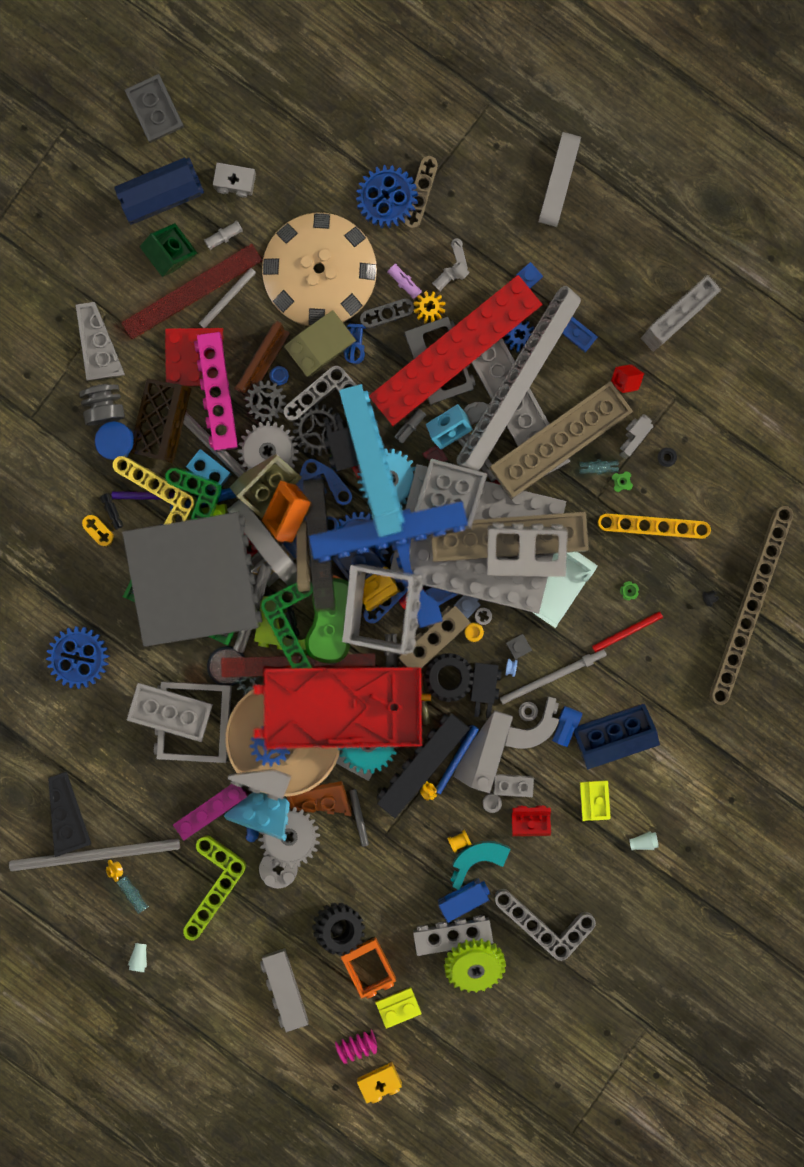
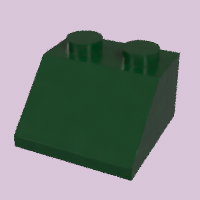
(168, 249)

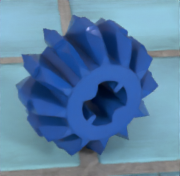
(516, 341)

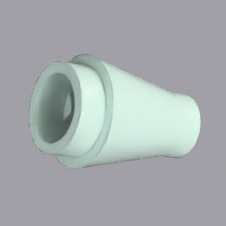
(644, 842)
(138, 958)

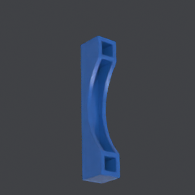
(429, 610)

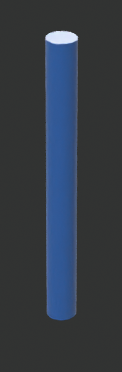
(457, 758)

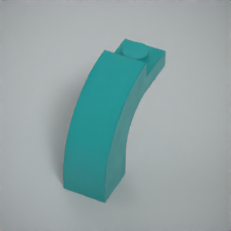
(477, 852)

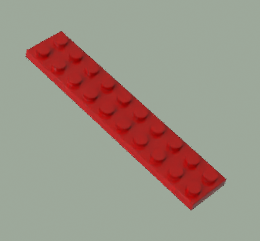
(455, 350)

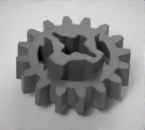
(271, 408)

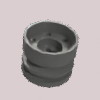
(102, 406)

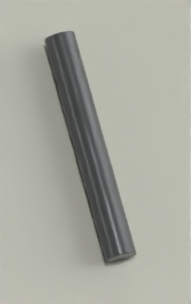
(359, 818)

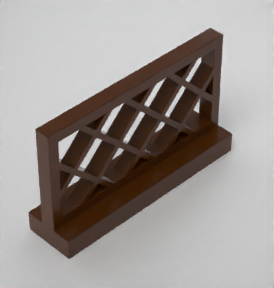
(263, 358)

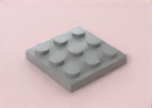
(449, 485)

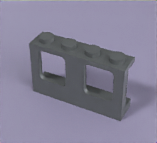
(417, 346)

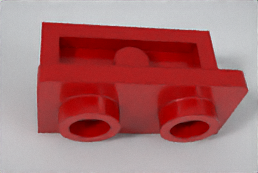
(531, 821)

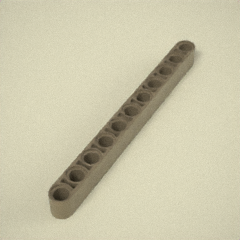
(758, 598)

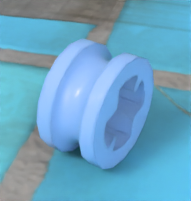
(511, 667)

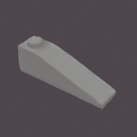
(483, 755)

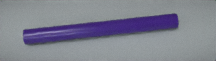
(139, 495)

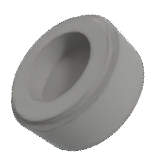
(492, 803)

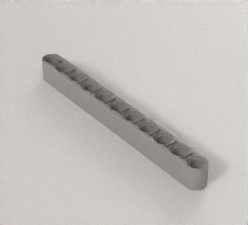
(519, 379)

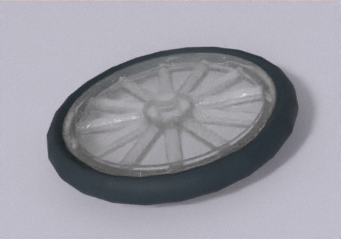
(214, 665)

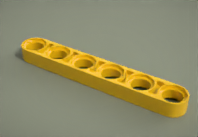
(653, 529)

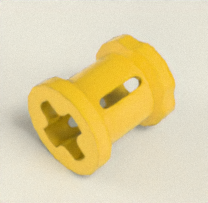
(459, 841)

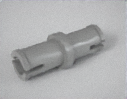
(223, 235)

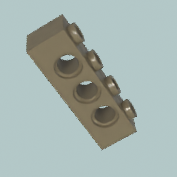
(458, 623)

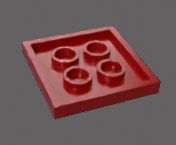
(182, 357)

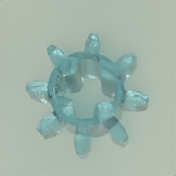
(242, 686)

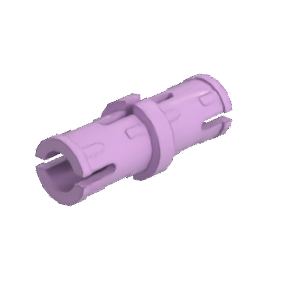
(404, 281)

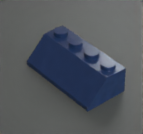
(616, 736)

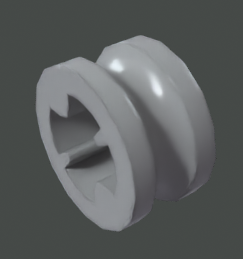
(489, 614)

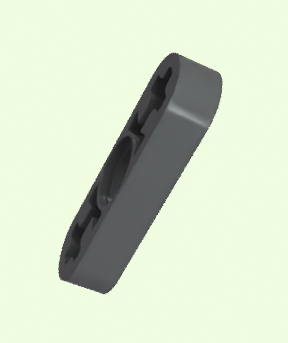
(402, 314)

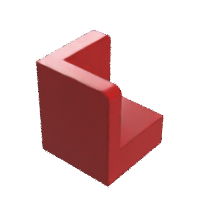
(627, 378)

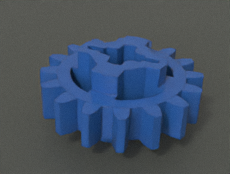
(266, 757)

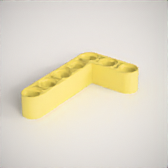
(162, 491)

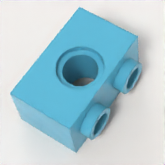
(449, 426)

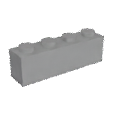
(285, 990)

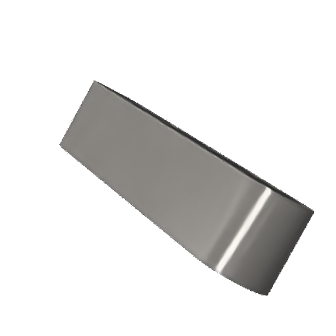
(559, 179)

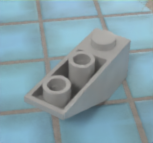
(268, 781)

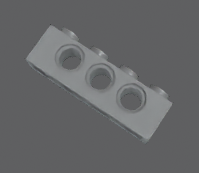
(425, 946)

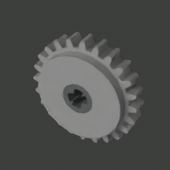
(263, 437)
(294, 851)

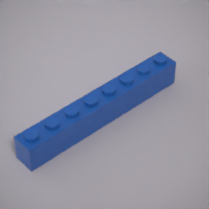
(366, 536)

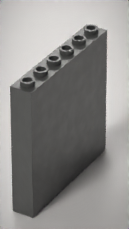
(192, 578)

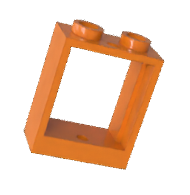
(293, 516)
(363, 948)

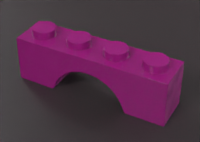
(210, 810)

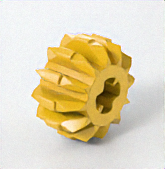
(425, 302)

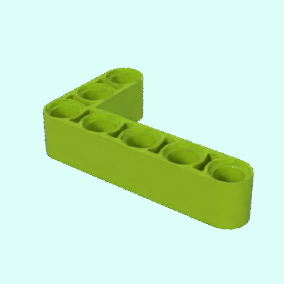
(217, 888)

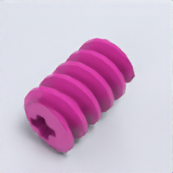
(357, 1047)

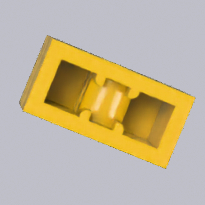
(386, 1074)

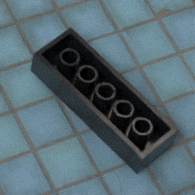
(422, 765)

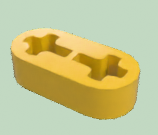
(95, 533)

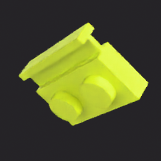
(595, 800)
(398, 1007)

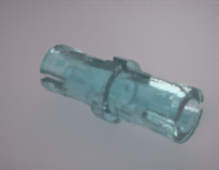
(598, 467)
(132, 894)

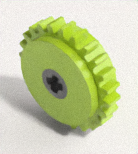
(475, 965)

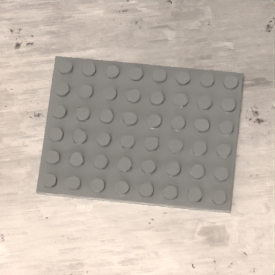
(471, 576)

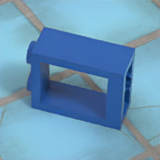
(464, 900)

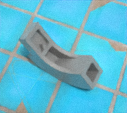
(538, 734)

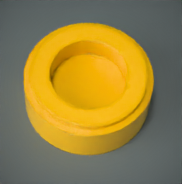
(474, 632)

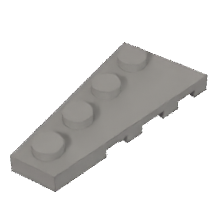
(97, 347)

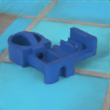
(357, 333)

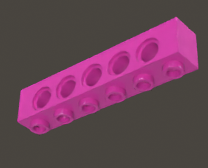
(214, 342)

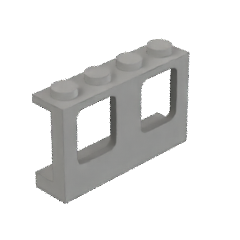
(526, 563)

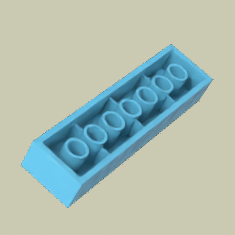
(372, 460)

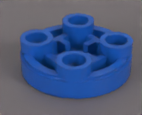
(114, 440)

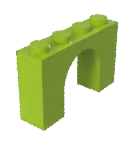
(265, 634)

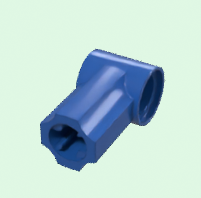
(568, 721)

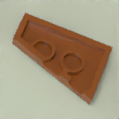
(323, 797)

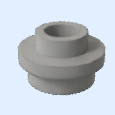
(532, 716)

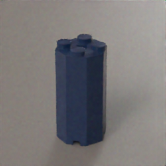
(159, 190)

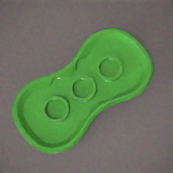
(326, 633)

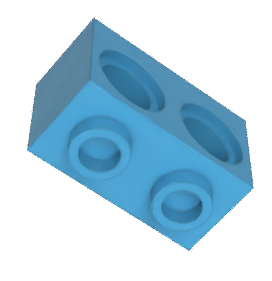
(211, 467)

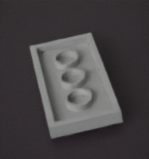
(169, 712)

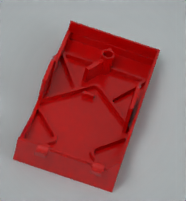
(341, 707)

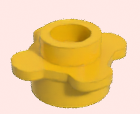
(428, 791)
(114, 870)

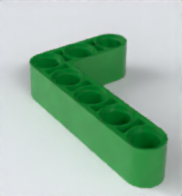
(201, 490)
(287, 629)

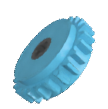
(401, 474)

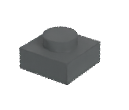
(519, 646)

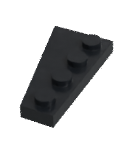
(67, 820)

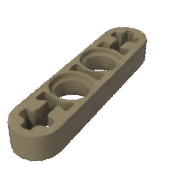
(422, 193)
(303, 558)

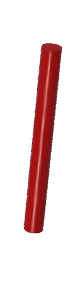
(626, 632)

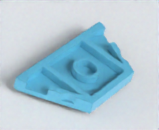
(261, 814)

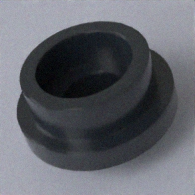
(673, 457)

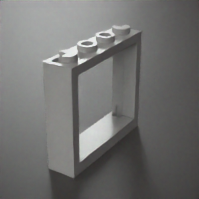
(680, 313)
(354, 609)
(225, 715)

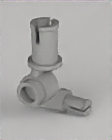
(458, 270)

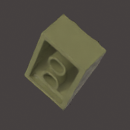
(320, 343)
(259, 483)

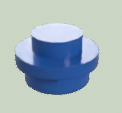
(279, 375)

